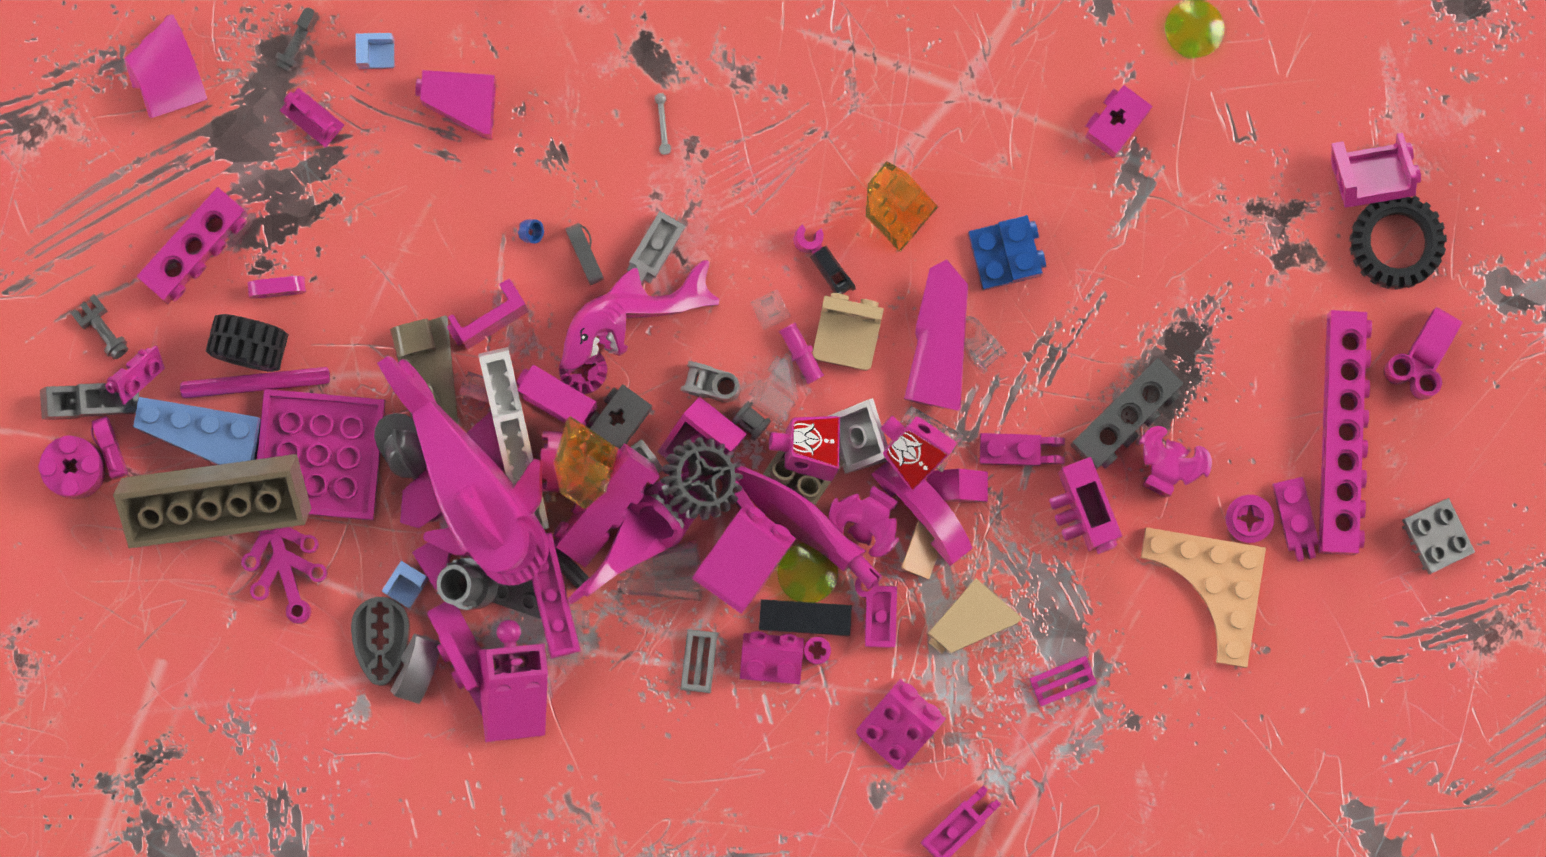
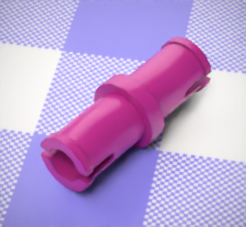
(801, 353)

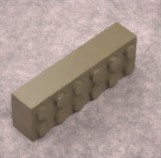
(212, 501)

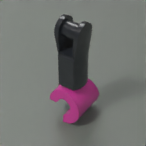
(823, 260)

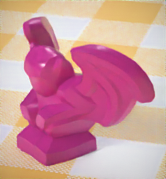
(1170, 464)
(869, 520)

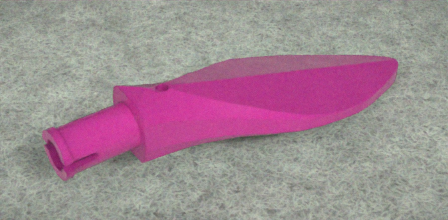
(807, 524)

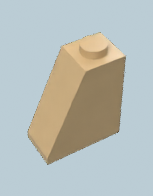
(971, 619)

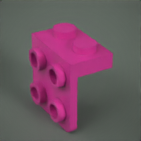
(900, 725)

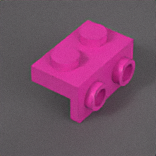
(771, 657)

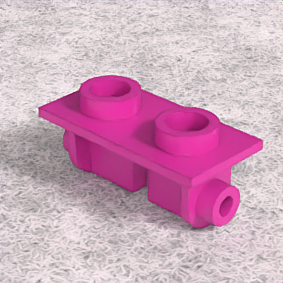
(311, 117)
(140, 372)

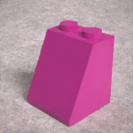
(744, 558)

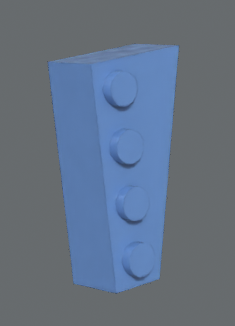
(200, 431)

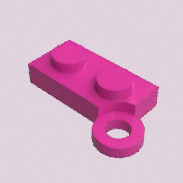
(880, 615)

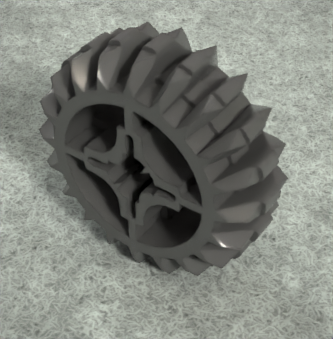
(707, 489)

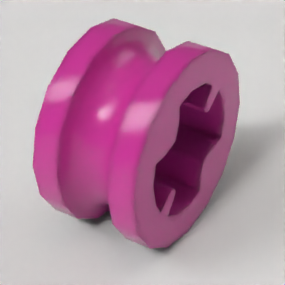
(825, 645)

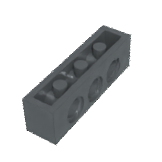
(1155, 376)

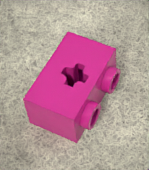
(1111, 137)

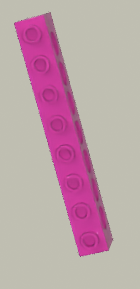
(1330, 537)

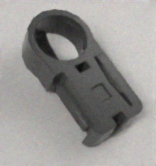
(584, 253)

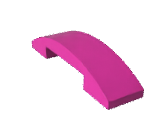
(931, 511)

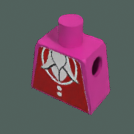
(810, 446)
(915, 449)

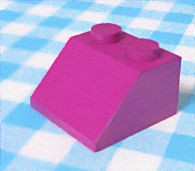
(703, 422)

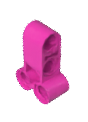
(1426, 354)

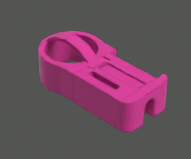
(109, 446)

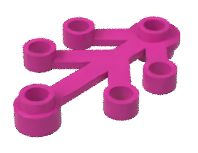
(282, 562)

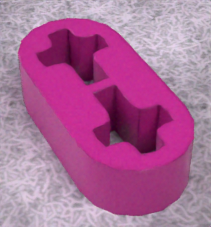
(276, 287)

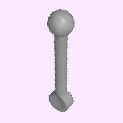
(664, 148)

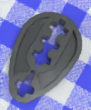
(363, 634)

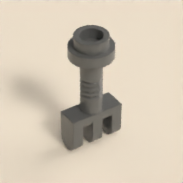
(305, 24)
(115, 346)

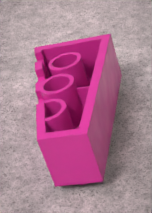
(588, 527)

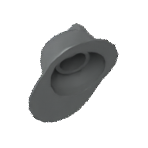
(400, 445)

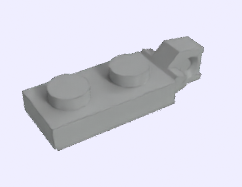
(656, 246)

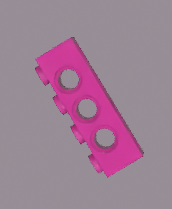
(176, 249)

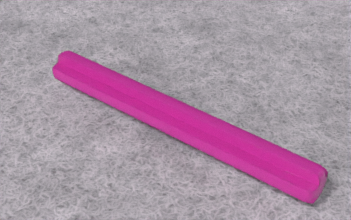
(255, 382)

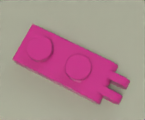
(1296, 517)

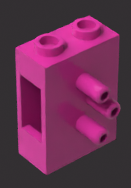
(1088, 506)

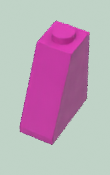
(460, 98)

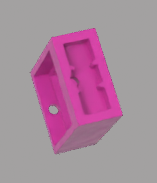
(554, 396)

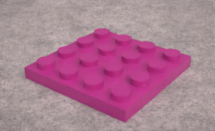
(332, 445)

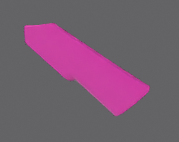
(940, 333)
(419, 499)

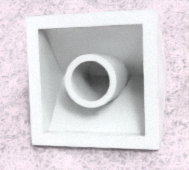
(861, 437)

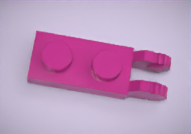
(1017, 449)
(958, 826)

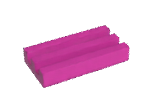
(1086, 672)

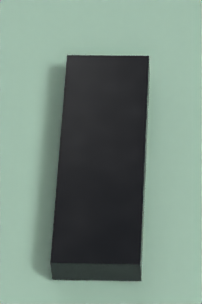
(805, 617)

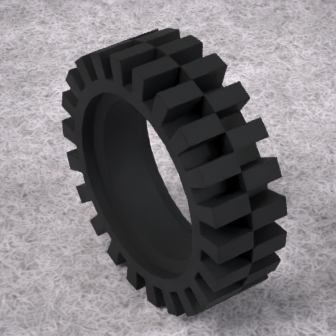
(1387, 275)

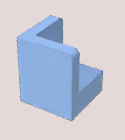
(375, 50)
(405, 584)

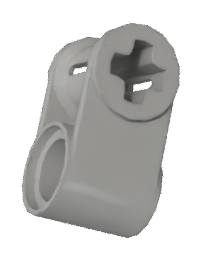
(708, 382)

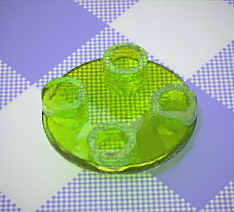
(1194, 28)
(806, 574)

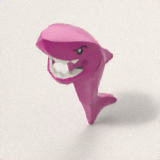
(627, 299)
(644, 533)

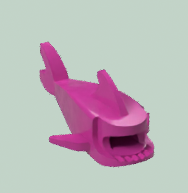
(479, 502)

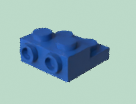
(1007, 252)

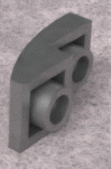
(419, 665)

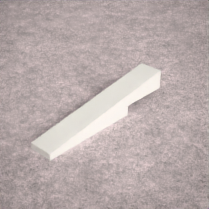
(508, 418)

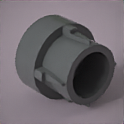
(466, 585)

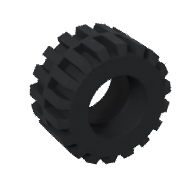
(247, 342)

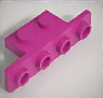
(458, 646)

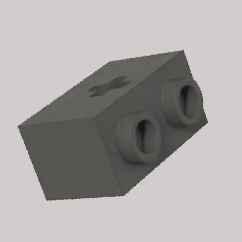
(634, 413)

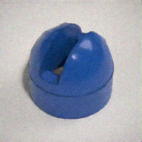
(534, 225)

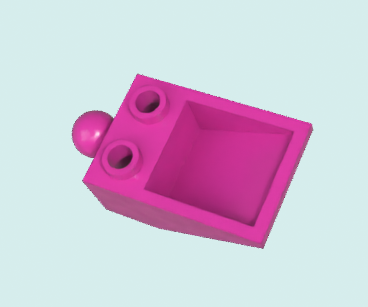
(511, 694)

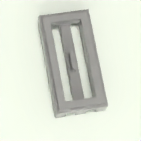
(696, 685)

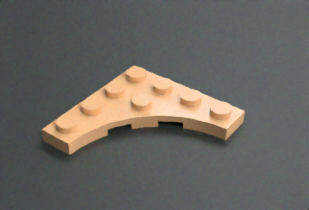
(1225, 578)

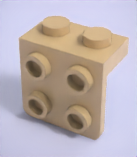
(847, 331)

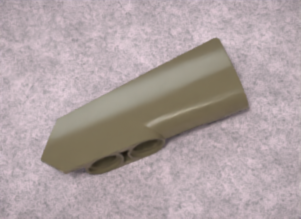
(428, 350)

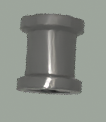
(751, 421)

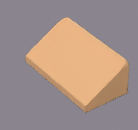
(920, 553)

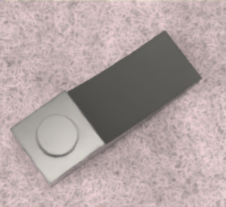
(83, 401)

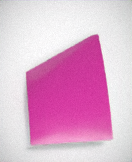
(165, 70)

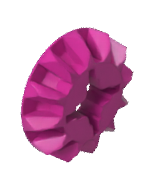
(595, 375)
(1260, 509)

